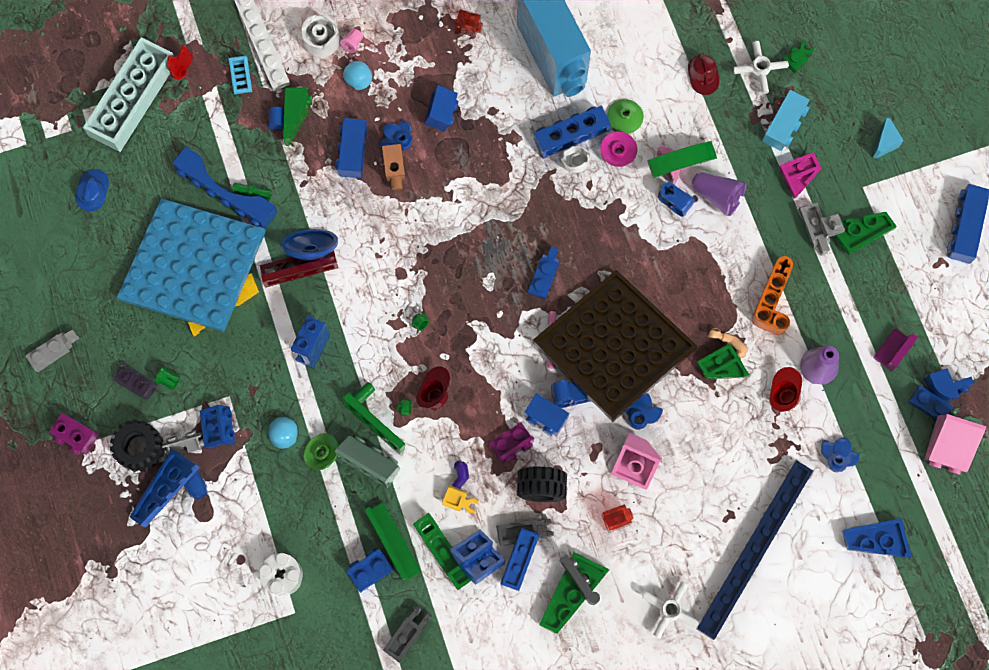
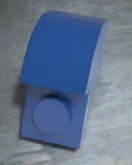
(942, 385)

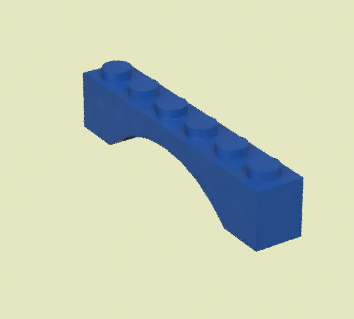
(255, 208)

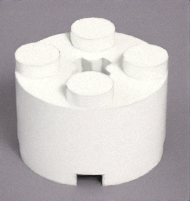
(320, 35)
(270, 571)

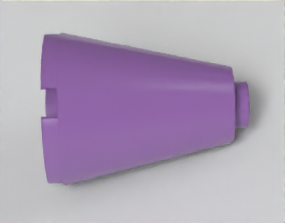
(720, 191)
(820, 365)

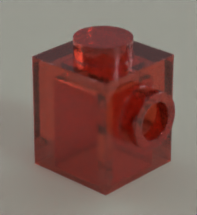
(617, 518)

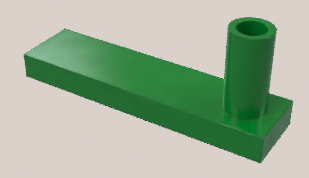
(354, 404)

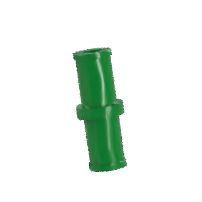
(251, 190)

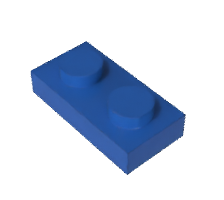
(929, 403)

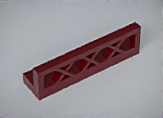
(296, 272)

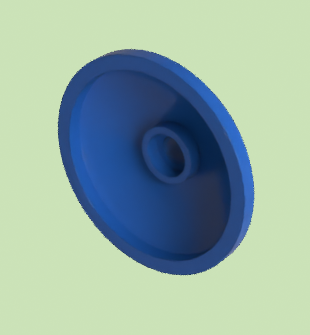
(309, 244)

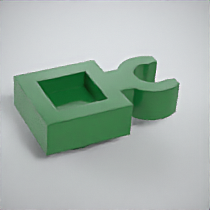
(797, 58)

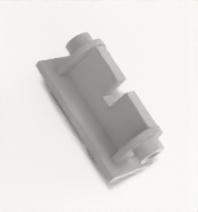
(190, 440)

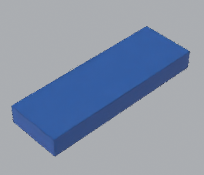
(519, 559)

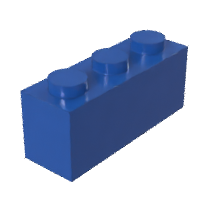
(351, 148)

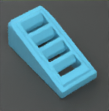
(236, 61)

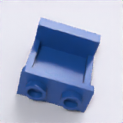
(310, 341)

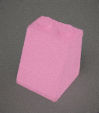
(954, 443)

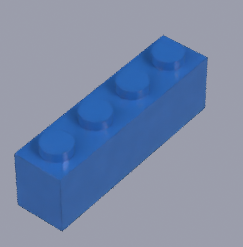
(968, 224)

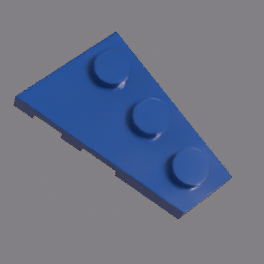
(879, 538)

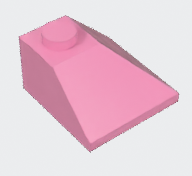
(636, 462)

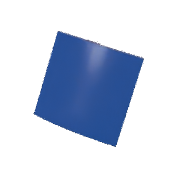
(477, 556)

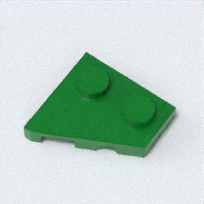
(722, 365)

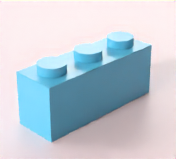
(786, 121)

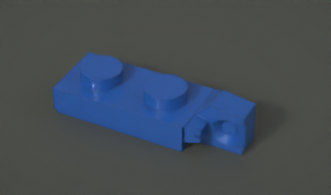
(544, 274)

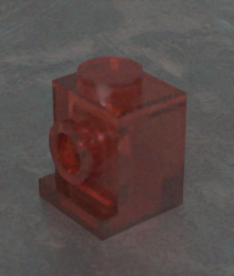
(468, 23)

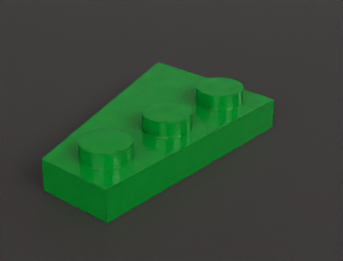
(864, 230)

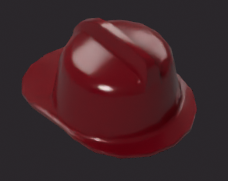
(703, 74)
(434, 388)

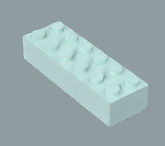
(129, 95)

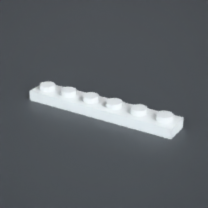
(262, 44)

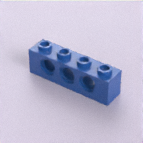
(582, 132)

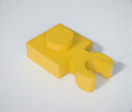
(456, 499)

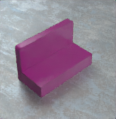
(894, 349)

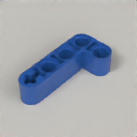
(567, 394)

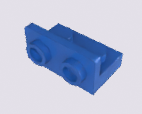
(217, 426)
(369, 570)

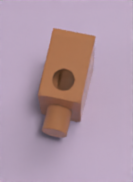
(394, 160)

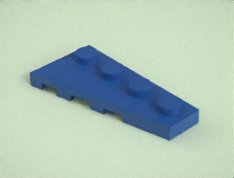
(167, 482)

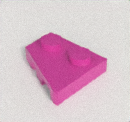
(800, 173)

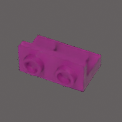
(511, 443)

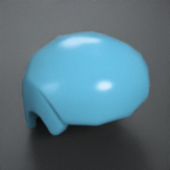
(357, 75)
(283, 432)

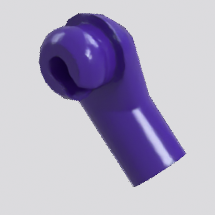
(462, 473)

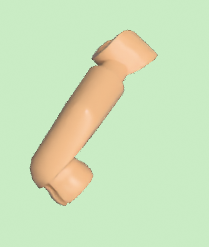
(741, 348)

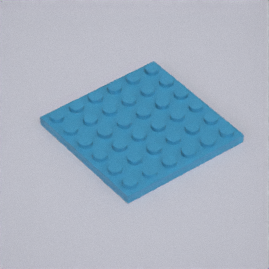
(191, 265)

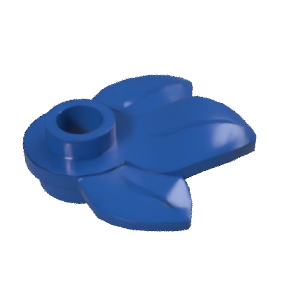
(396, 133)
(645, 411)
(841, 452)

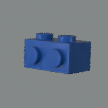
(441, 108)
(546, 415)

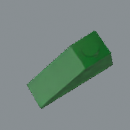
(295, 111)

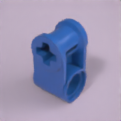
(677, 200)

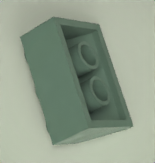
(368, 460)

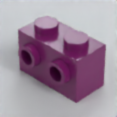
(74, 434)

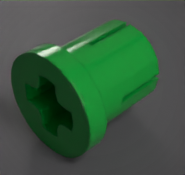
(167, 378)

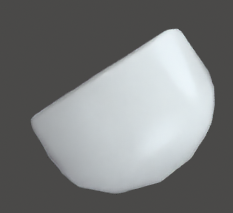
(575, 159)

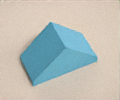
(888, 139)

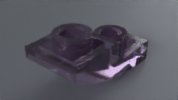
(135, 382)

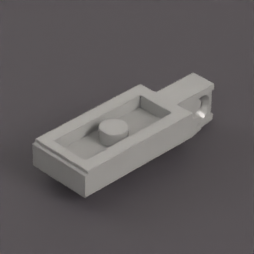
(810, 216)
(52, 350)

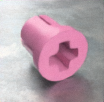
(352, 40)

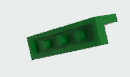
(393, 542)

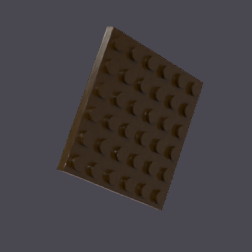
(614, 345)

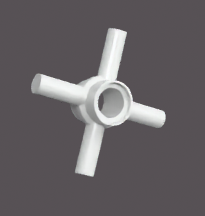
(760, 73)
(666, 617)

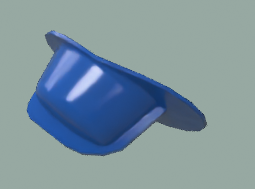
(92, 190)

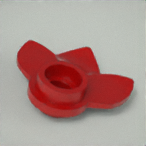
(179, 64)

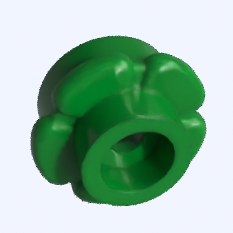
(420, 321)
(405, 407)

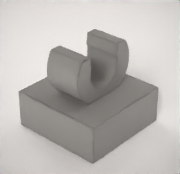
(831, 225)

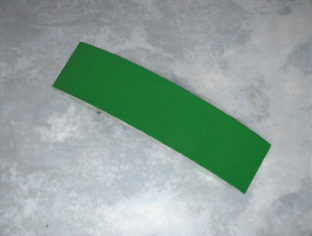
(682, 158)
(440, 549)

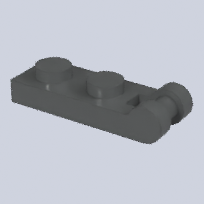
(580, 580)

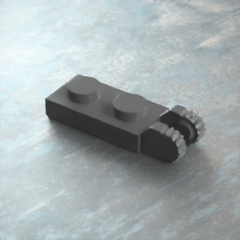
(508, 532)
(406, 635)

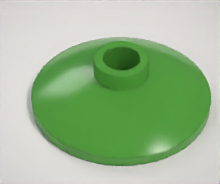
(625, 123)
(320, 451)

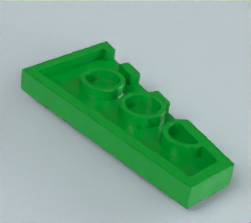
(568, 597)

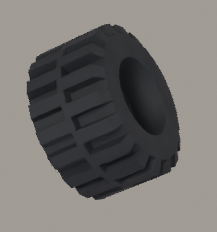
(124, 437)
(541, 484)

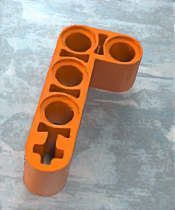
(775, 294)

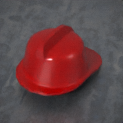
(786, 389)

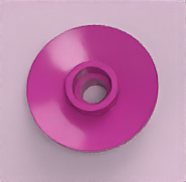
(618, 141)

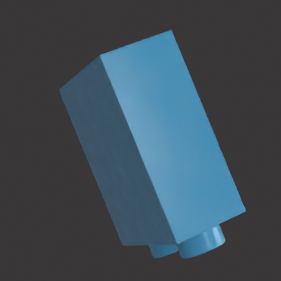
(555, 44)

